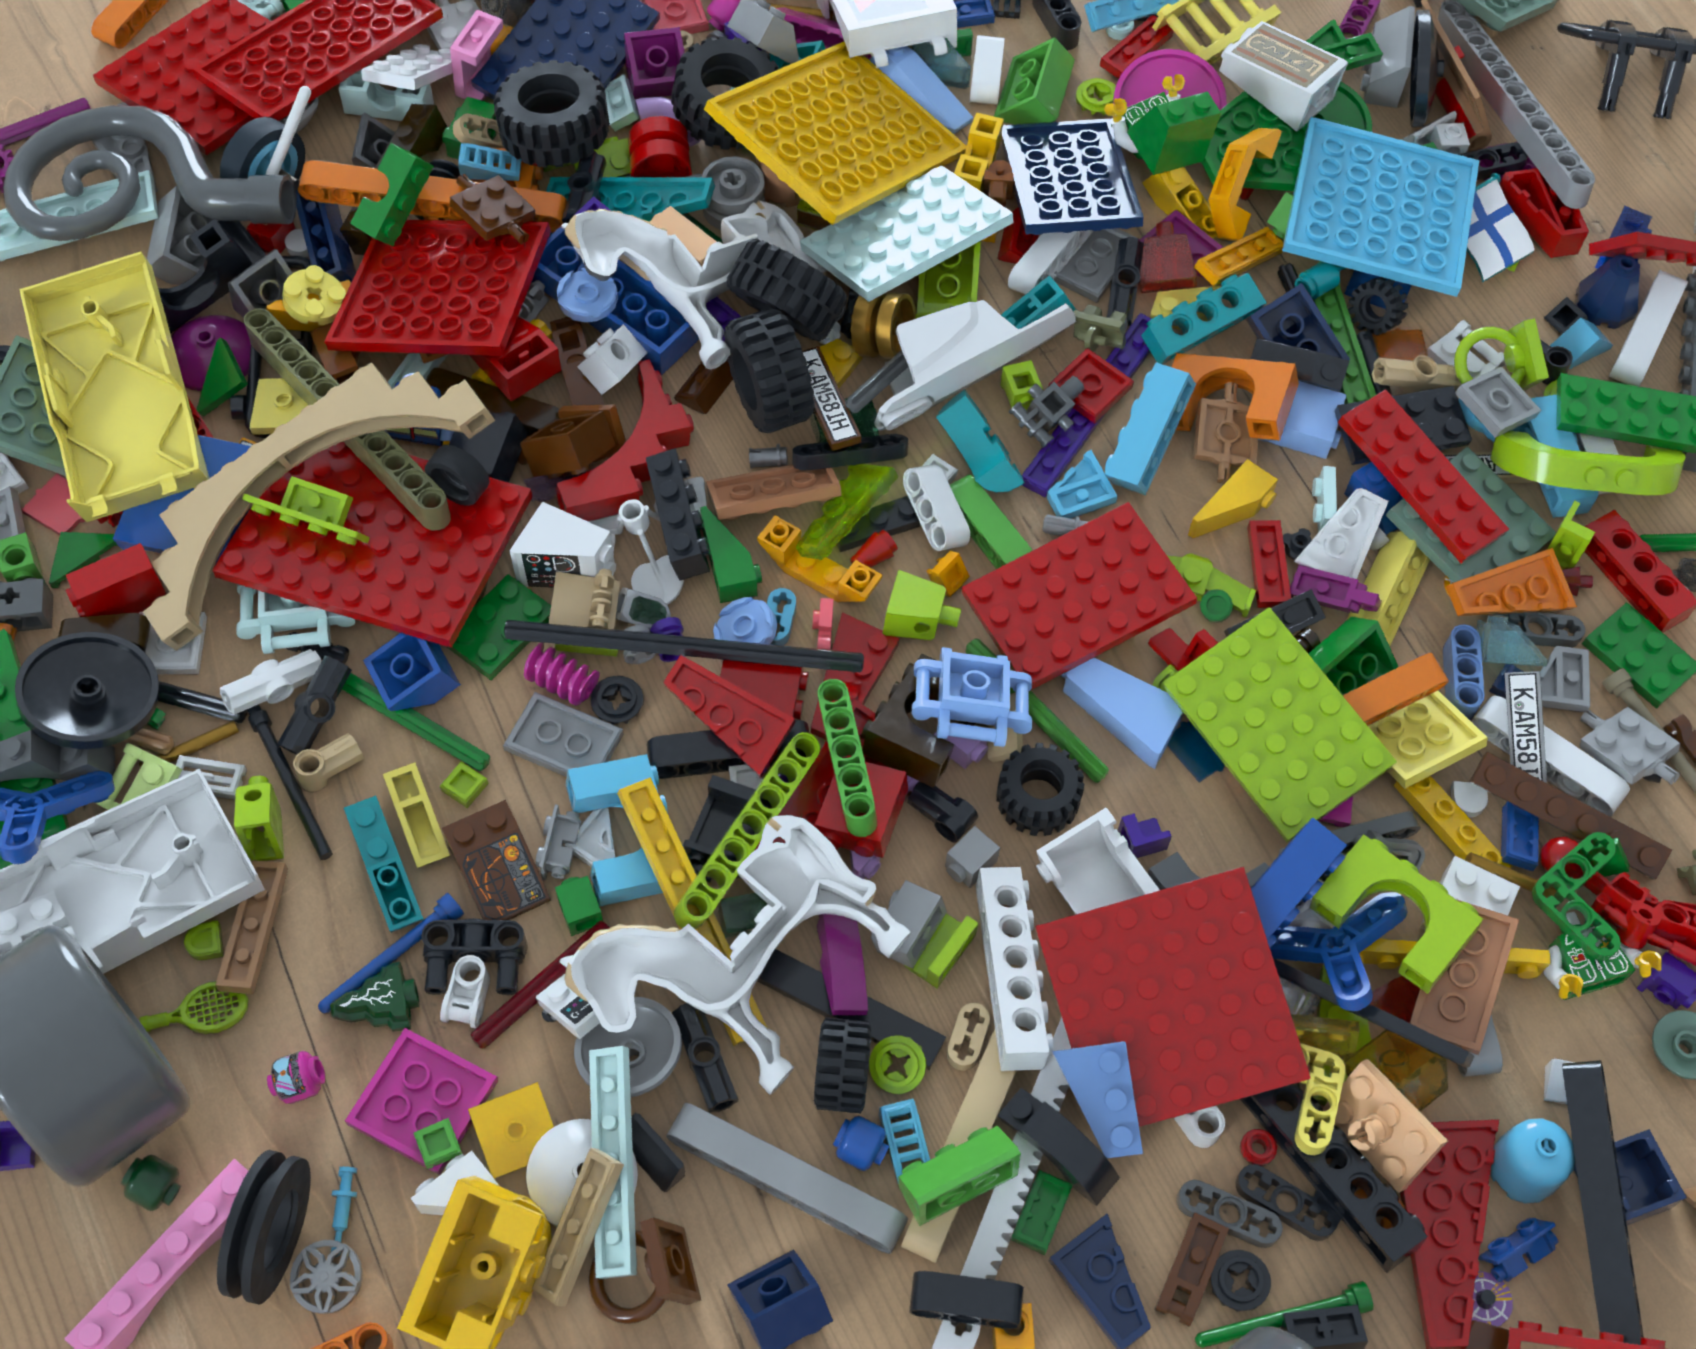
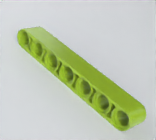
(739, 841)

